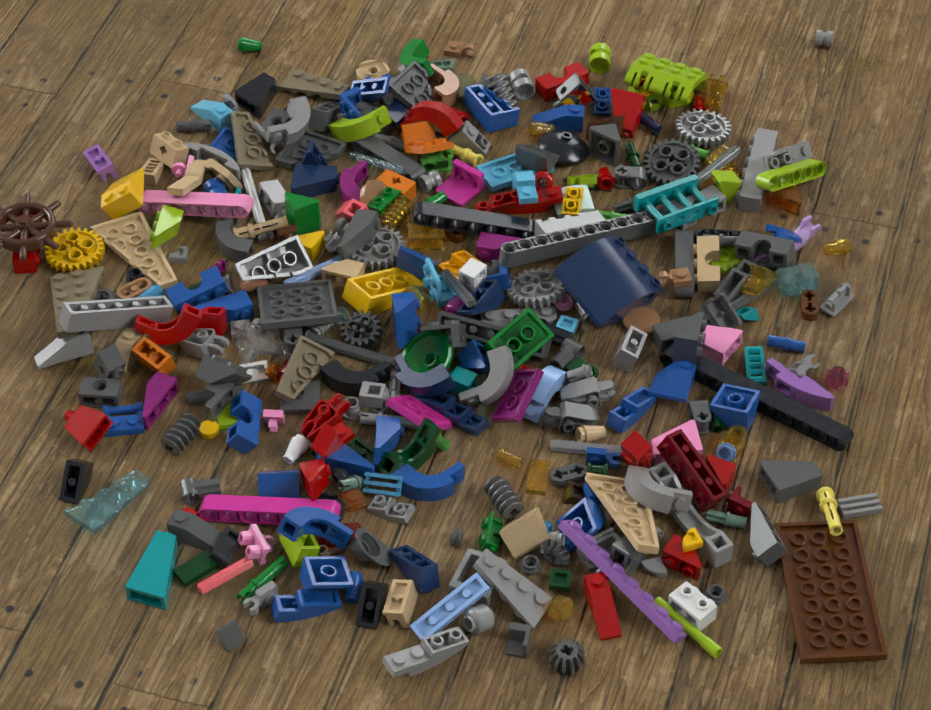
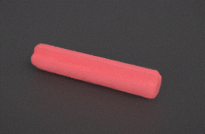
(224, 575)

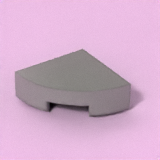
(230, 102)
(179, 256)
(654, 566)

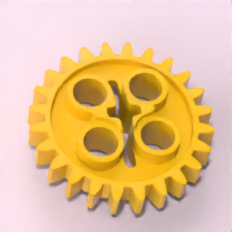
(76, 250)

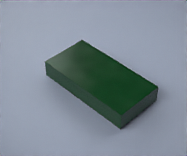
(195, 569)

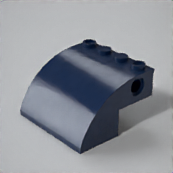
(608, 280)

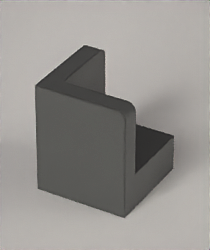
(519, 640)

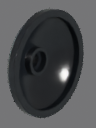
(566, 144)

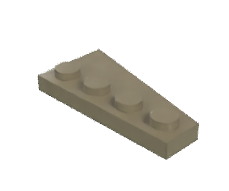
(248, 144)

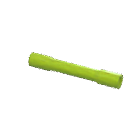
(704, 641)

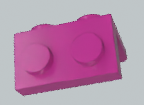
(463, 184)

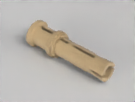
(282, 222)

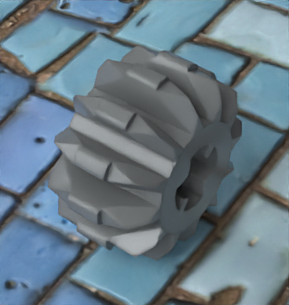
(566, 656)

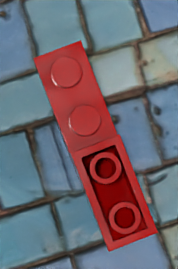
(509, 201)

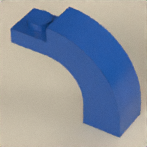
(430, 487)
(316, 522)

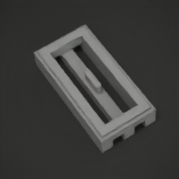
(858, 503)

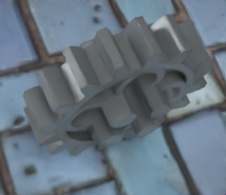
(370, 323)

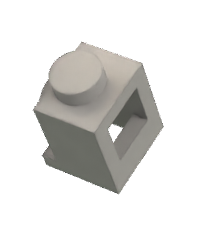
(372, 395)

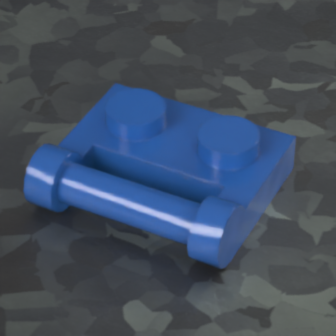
(127, 423)

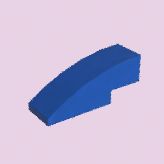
(630, 409)
(305, 604)

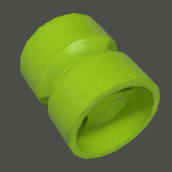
(599, 58)

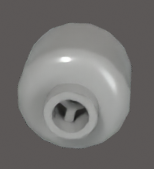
(478, 619)

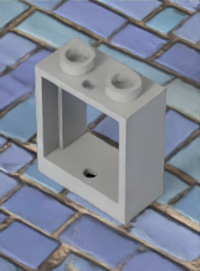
(470, 558)

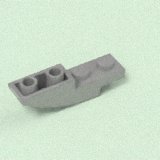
(787, 155)
(431, 652)

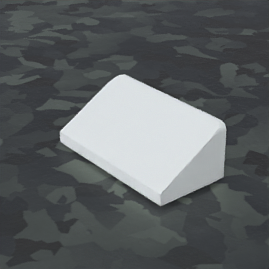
(256, 369)

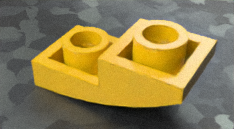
(572, 201)

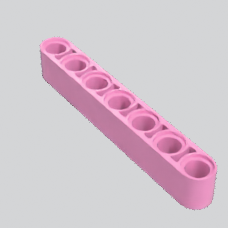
(199, 203)

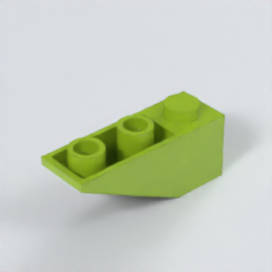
(165, 225)

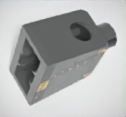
(626, 555)

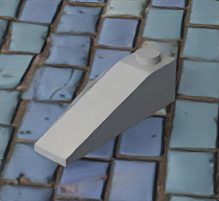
(277, 261)

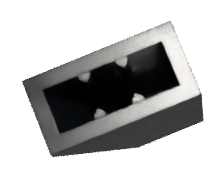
(256, 94)

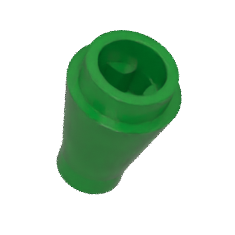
(248, 45)

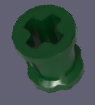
(602, 468)

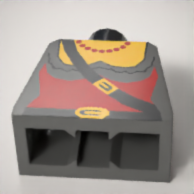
(574, 92)

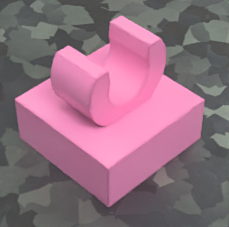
(273, 418)

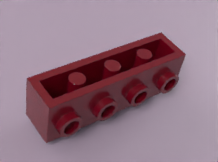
(691, 470)

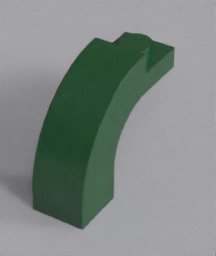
(415, 452)

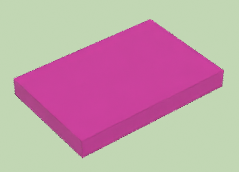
(416, 411)

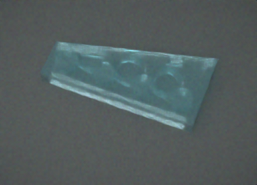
(108, 502)

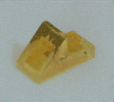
(759, 280)

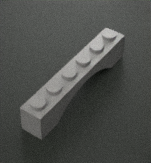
(716, 546)

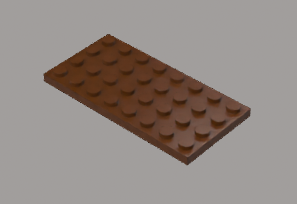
(830, 593)

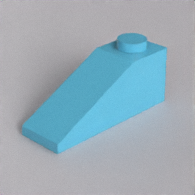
(216, 111)

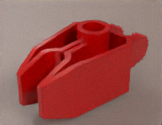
(322, 412)

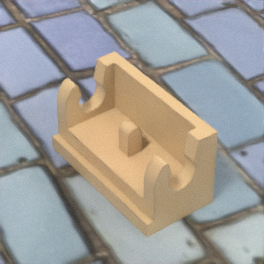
(400, 602)

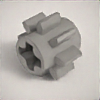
(332, 242)

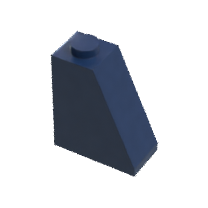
(314, 180)

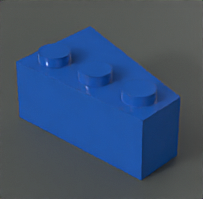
(488, 109)

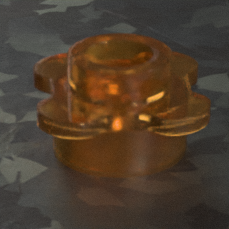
(271, 371)

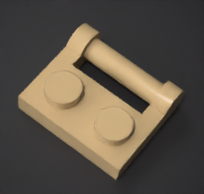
(223, 174)

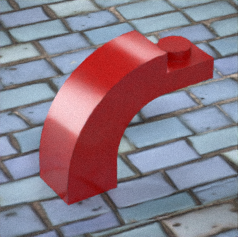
(436, 112)
(172, 331)

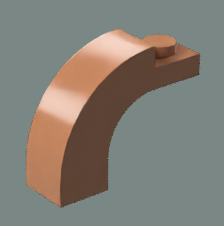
(446, 85)

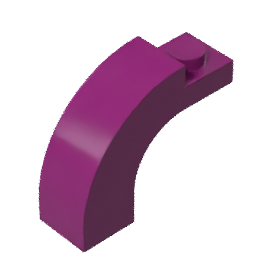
(351, 179)

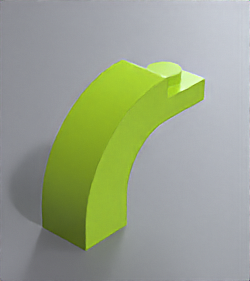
(362, 127)

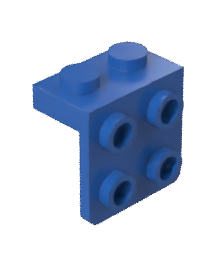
(347, 100)

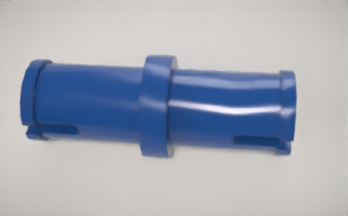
(786, 343)

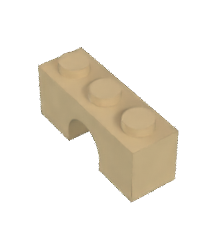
(707, 275)

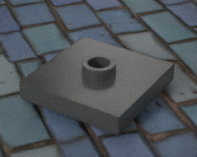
(305, 400)

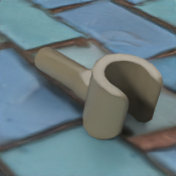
(324, 551)

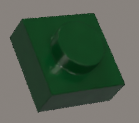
(560, 580)

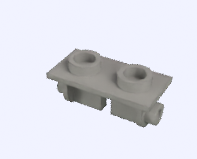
(838, 300)

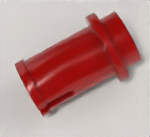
(698, 104)

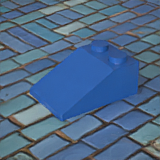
(405, 317)

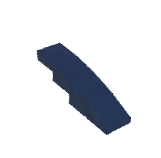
(458, 413)

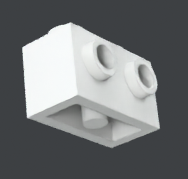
(693, 605)

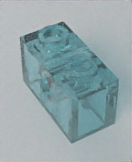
(796, 279)

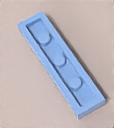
(450, 607)

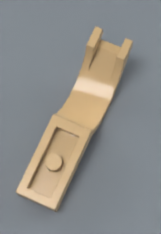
(193, 179)

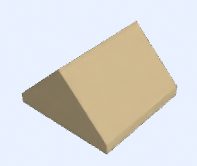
(525, 533)

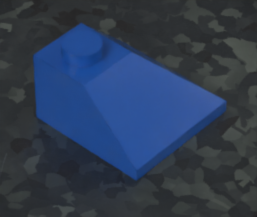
(474, 358)
(674, 381)
(735, 405)
(588, 515)
(325, 573)

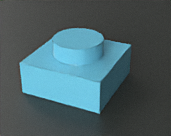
(569, 324)

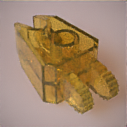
(714, 92)

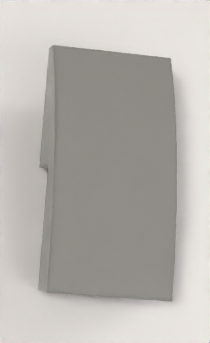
(388, 508)

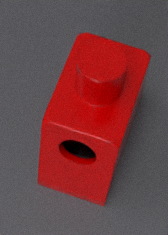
(87, 426)

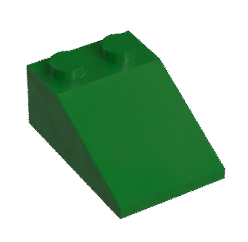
(523, 336)

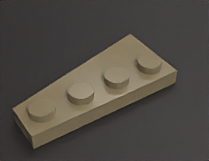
(312, 85)
(302, 368)

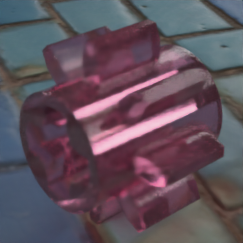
(837, 377)

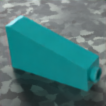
(154, 574)

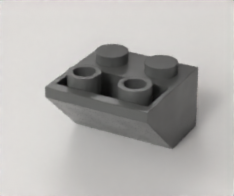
(689, 338)
(219, 370)

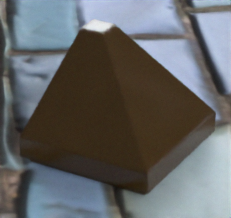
(574, 493)

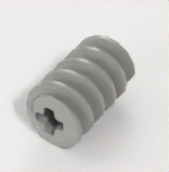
(499, 88)

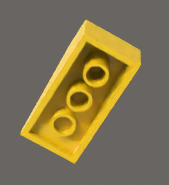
(374, 290)

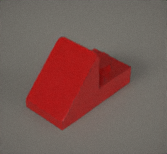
(331, 439)

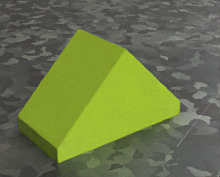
(727, 183)

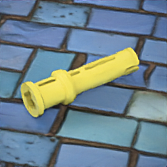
(467, 156)
(834, 524)

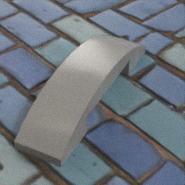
(205, 152)

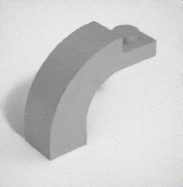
(293, 130)
(498, 380)
(654, 495)

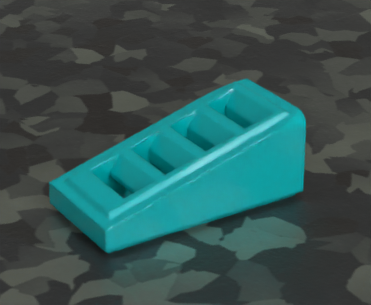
(750, 354)

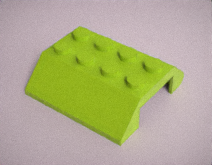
(664, 75)

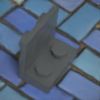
(457, 336)

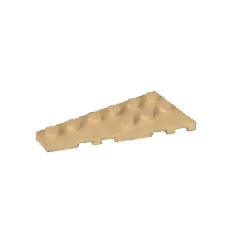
(130, 240)
(631, 517)

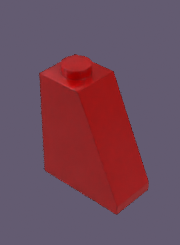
(632, 106)

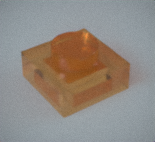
(353, 500)

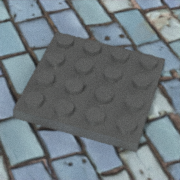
(297, 304)

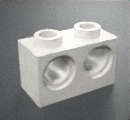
(472, 274)

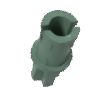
(726, 519)

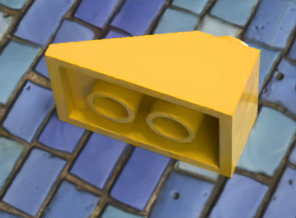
(124, 195)

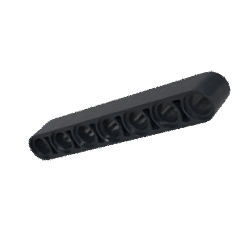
(471, 220)

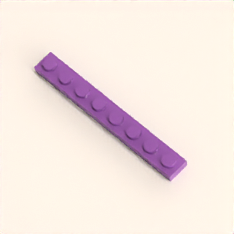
(626, 584)

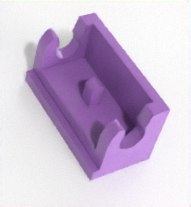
(100, 162)

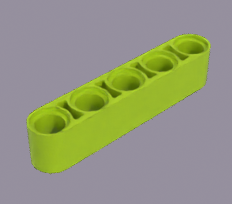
(790, 175)

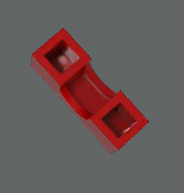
(547, 84)
(636, 450)

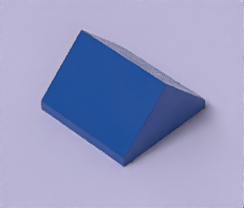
(412, 261)
(279, 484)

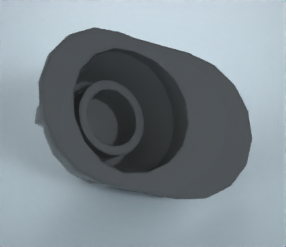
(368, 548)

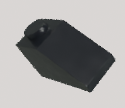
(75, 480)
(371, 603)

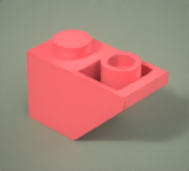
(349, 208)

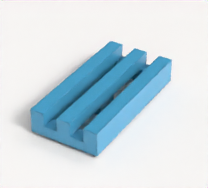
(368, 483)

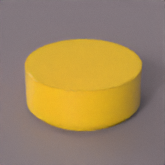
(209, 429)

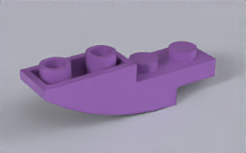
(800, 390)

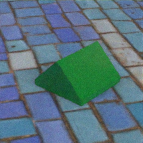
(302, 212)

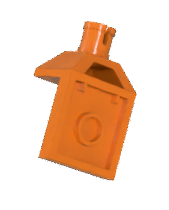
(421, 138)

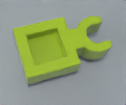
(586, 179)

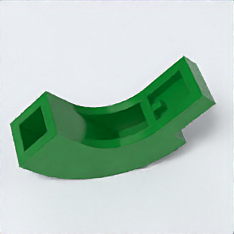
(417, 51)

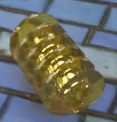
(396, 212)

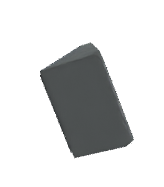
(230, 635)

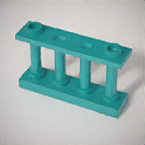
(676, 190)

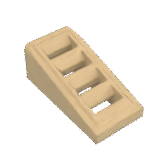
(152, 171)

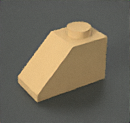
(341, 271)
(125, 343)

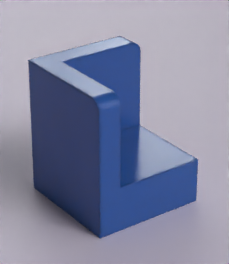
(503, 277)

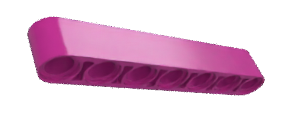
(256, 508)

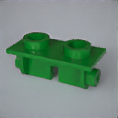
(383, 200)
(490, 526)

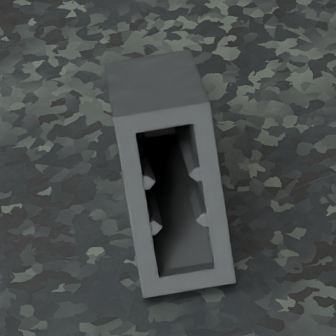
(789, 478)

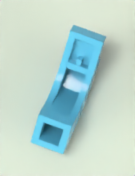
(525, 185)

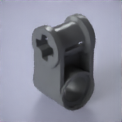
(631, 177)
(290, 338)
(700, 412)

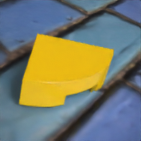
(692, 540)

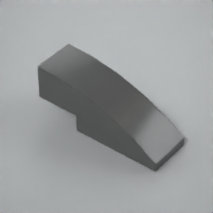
(732, 283)

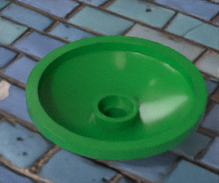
(428, 351)

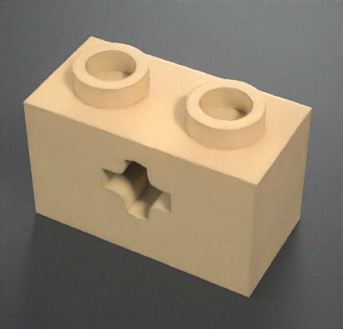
(168, 149)

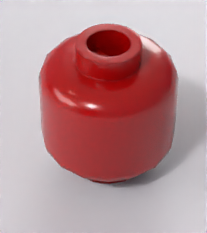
(543, 175)

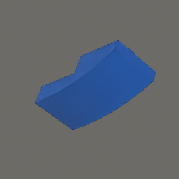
(603, 103)
(783, 233)

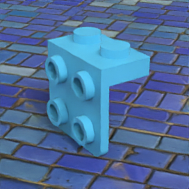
(438, 288)

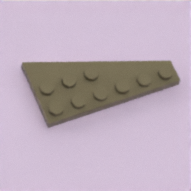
(73, 287)

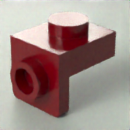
(739, 505)

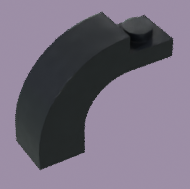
(349, 382)

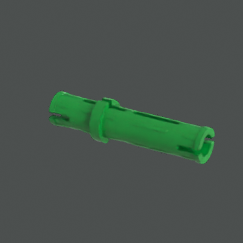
(262, 579)

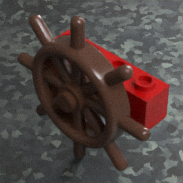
(26, 232)

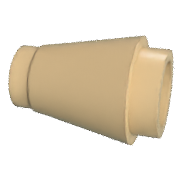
(589, 433)

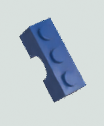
(210, 288)
(244, 433)

